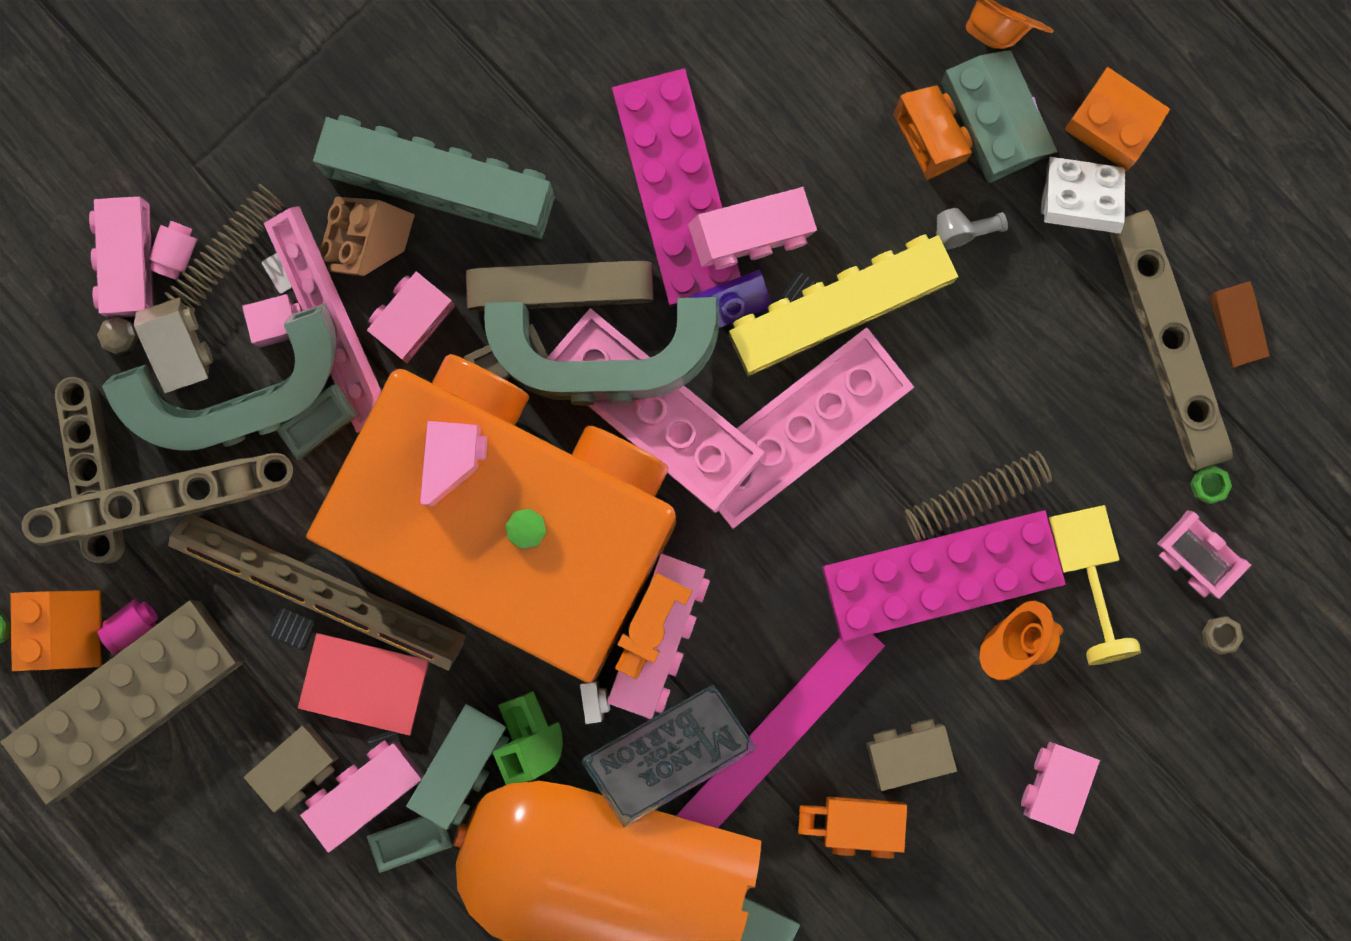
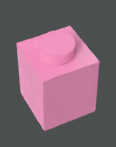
(267, 319)

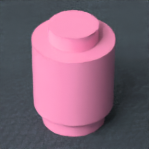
(171, 250)

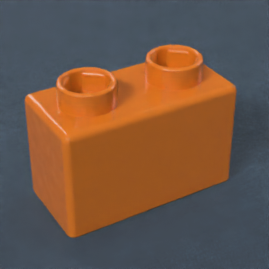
(548, 600)

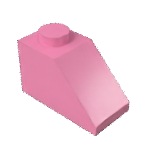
(449, 458)

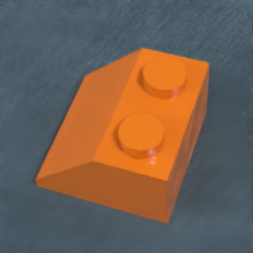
(1117, 119)
(932, 130)
(56, 630)

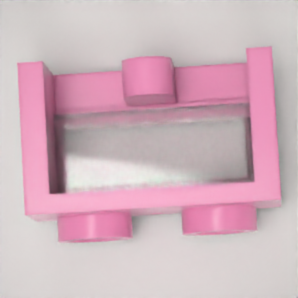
(1202, 556)

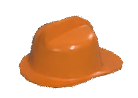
(999, 25)
(1020, 641)

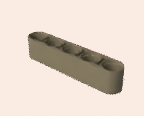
(561, 285)
(79, 454)

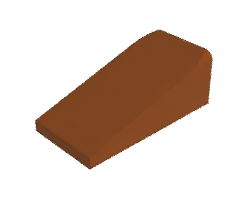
(1239, 324)

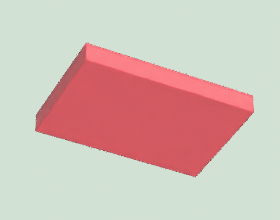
(363, 684)

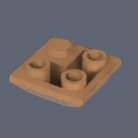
(363, 235)

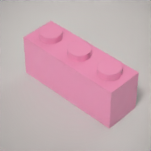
(752, 228)
(122, 256)
(361, 794)

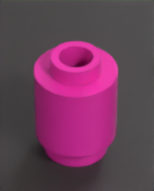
(127, 625)

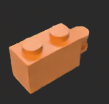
(858, 825)

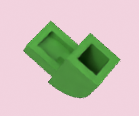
(534, 744)

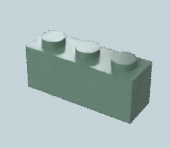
(458, 768)

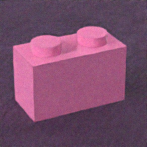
(410, 316)
(1059, 787)

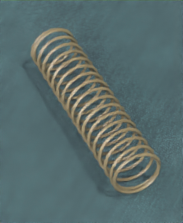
(270, 196)
(909, 515)

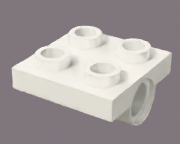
(1084, 195)

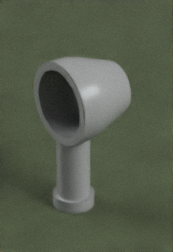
(957, 230)

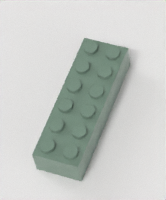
(434, 177)

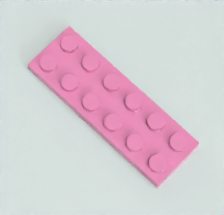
(816, 419)
(678, 428)

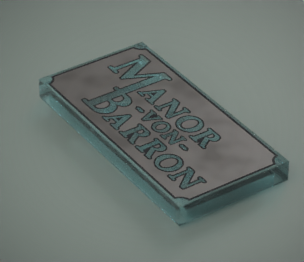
(668, 755)

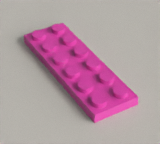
(671, 176)
(943, 575)

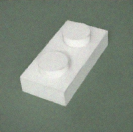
(594, 701)

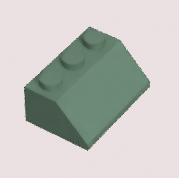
(998, 114)

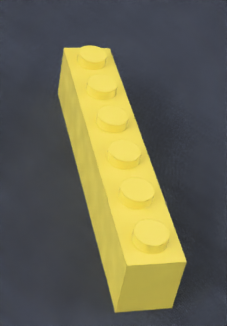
(843, 304)

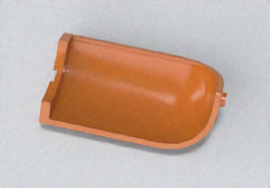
(564, 869)

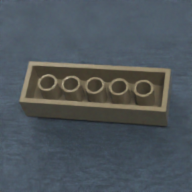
(122, 702)

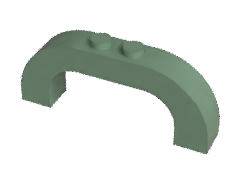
(612, 379)
(168, 426)

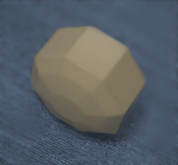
(117, 336)
(1222, 635)

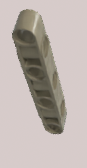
(1178, 369)
(157, 499)

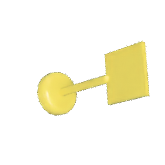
(1086, 541)

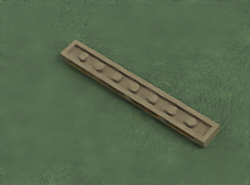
(317, 591)

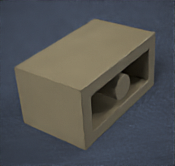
(172, 344)
(911, 755)
(292, 768)

